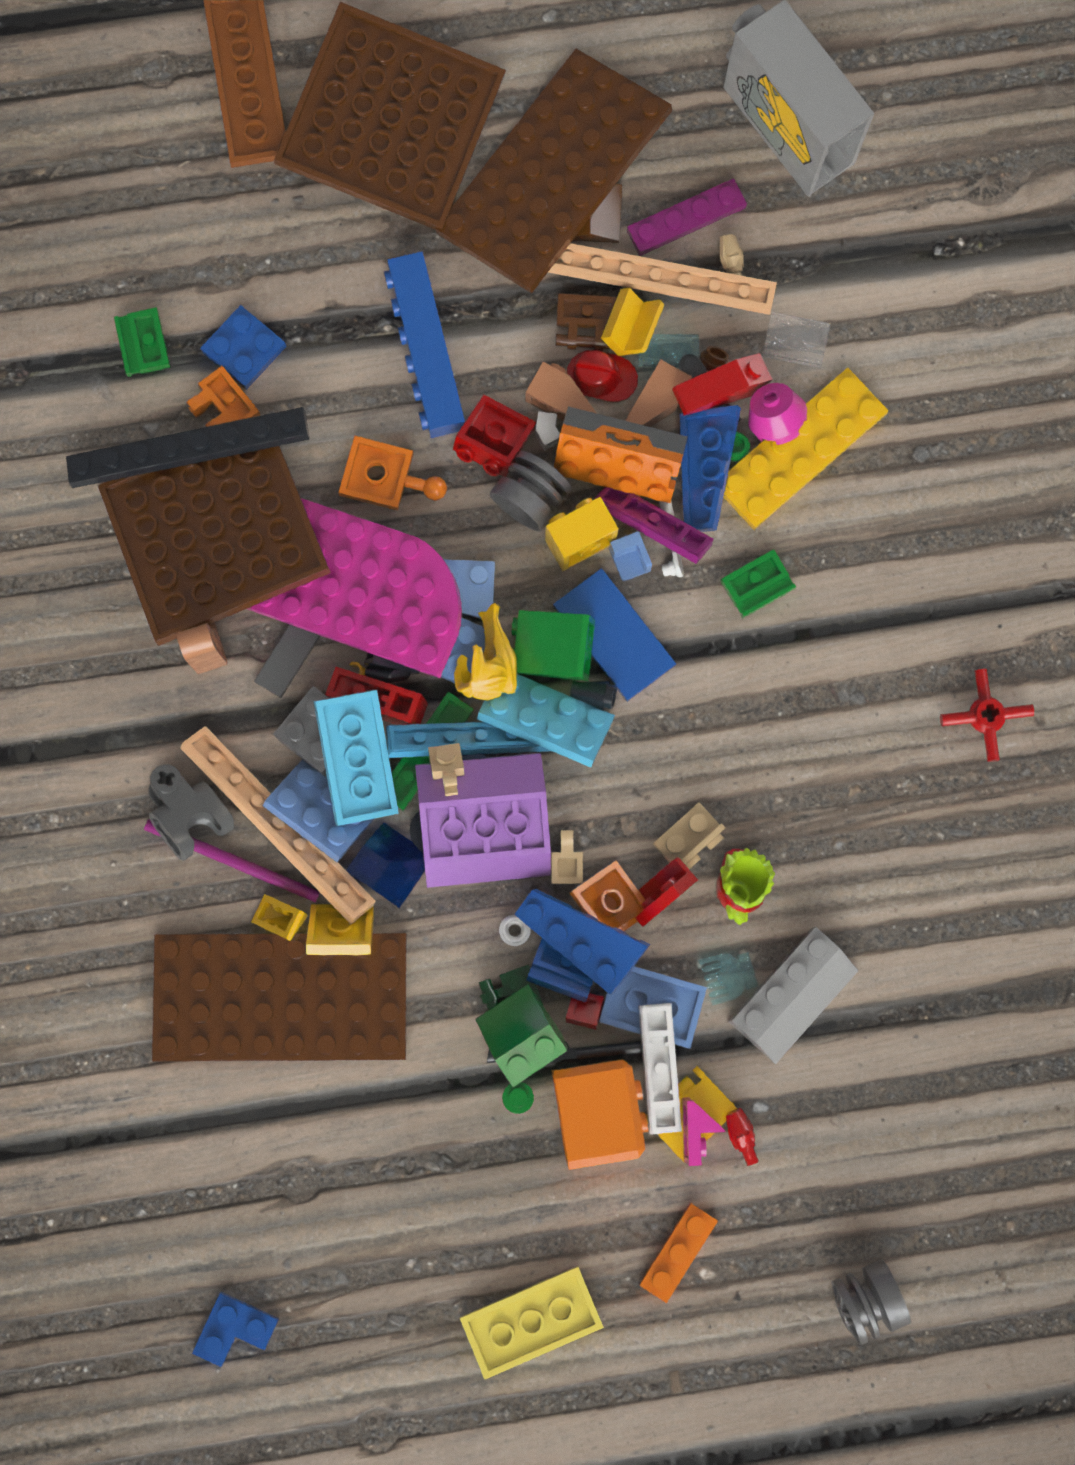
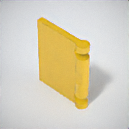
(706, 1096)

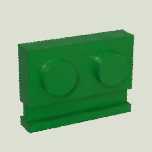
(142, 342)
(758, 583)

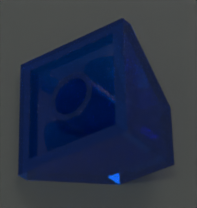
(388, 865)

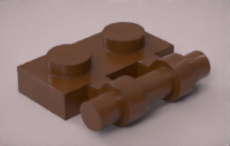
(583, 312)

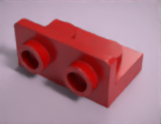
(664, 889)

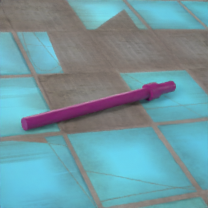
(248, 867)

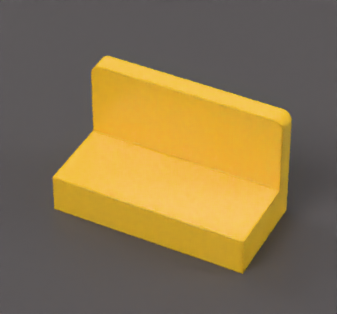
(631, 323)

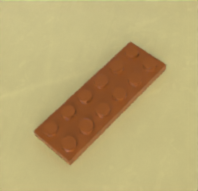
(245, 80)

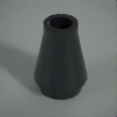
(595, 693)

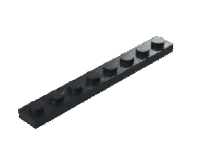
(187, 447)

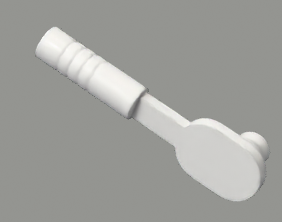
(675, 566)

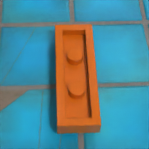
(678, 1252)

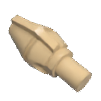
(731, 254)

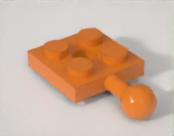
(388, 490)

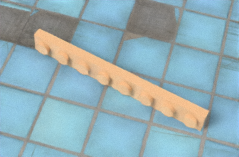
(666, 278)
(249, 796)

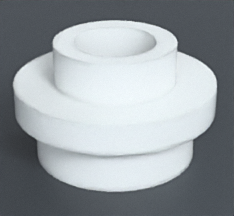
(513, 940)

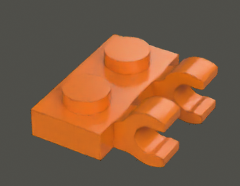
(225, 395)

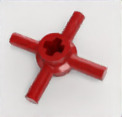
(981, 724)

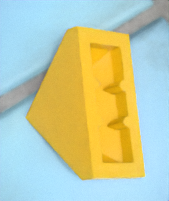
(278, 917)

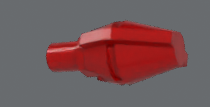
(742, 1135)

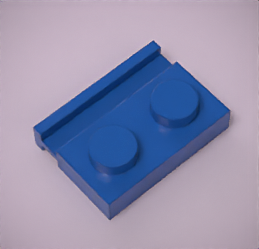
(558, 974)

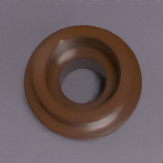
(713, 357)

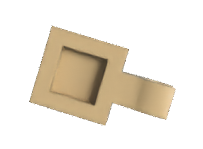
(447, 764)
(566, 865)

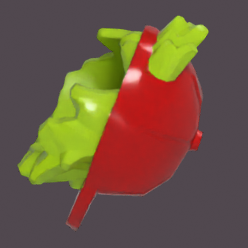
(743, 883)

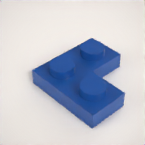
(233, 1320)

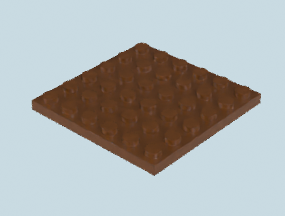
(390, 116)
(212, 538)

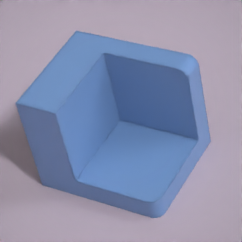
(630, 556)

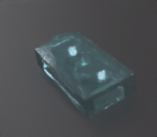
(669, 349)

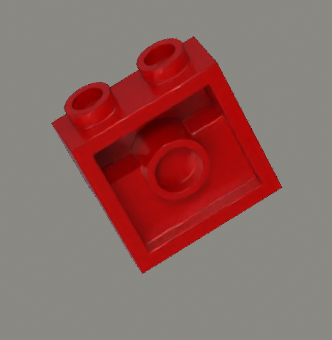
(493, 436)

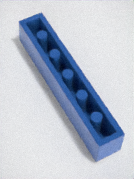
(426, 345)

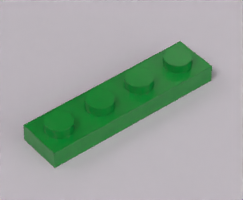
(404, 775)

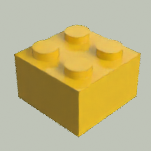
(580, 532)

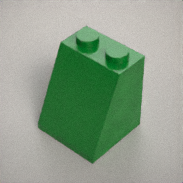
(553, 644)
(521, 1035)

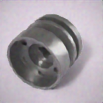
(534, 487)
(871, 1302)

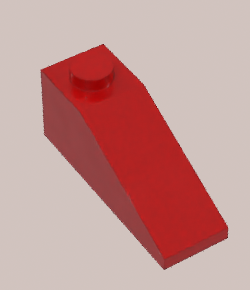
(723, 384)
(396, 703)

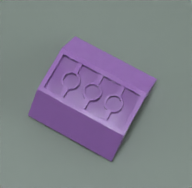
(491, 827)

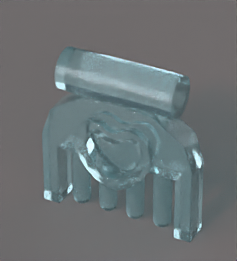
(732, 974)

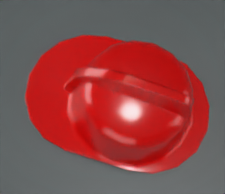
(603, 375)

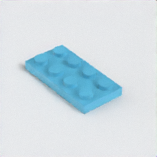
(549, 720)
(356, 757)

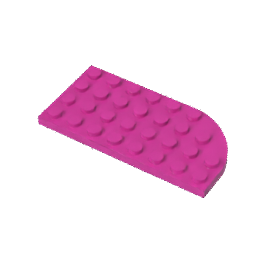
(382, 593)

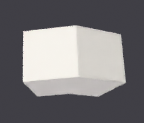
(546, 430)

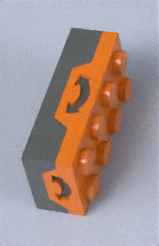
(619, 454)

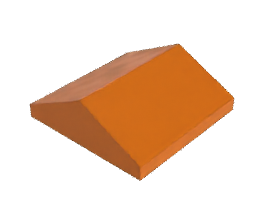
(610, 897)

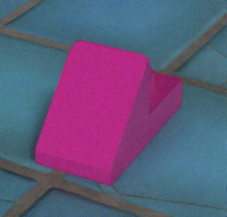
(694, 1123)

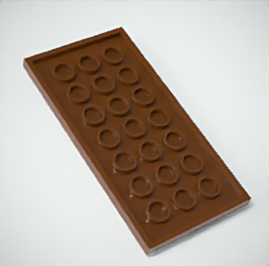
(554, 170)
(274, 1002)

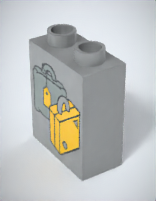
(795, 95)

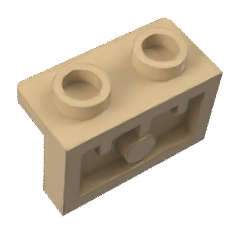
(690, 836)

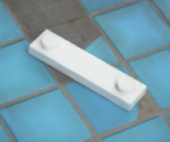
(660, 1068)

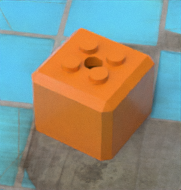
(600, 1113)

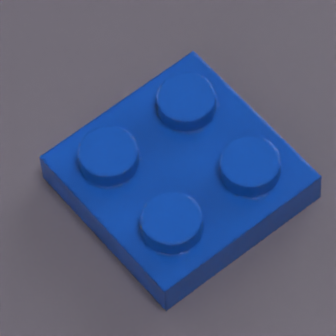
(243, 347)

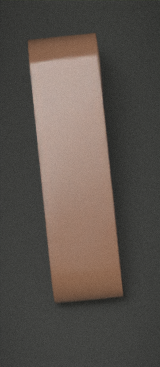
(202, 648)

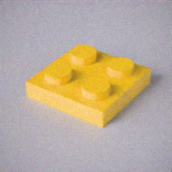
(333, 935)

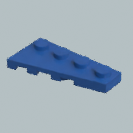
(706, 463)
(592, 946)

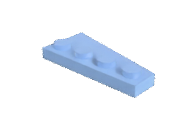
(475, 584)

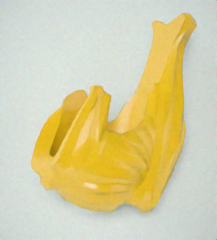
(491, 670)

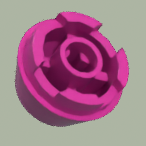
(776, 413)

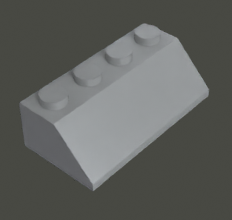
(794, 995)

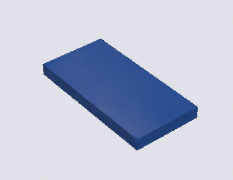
(621, 639)

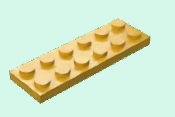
(777, 472)

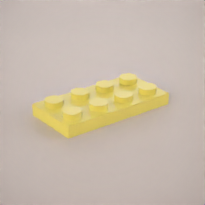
(531, 1322)

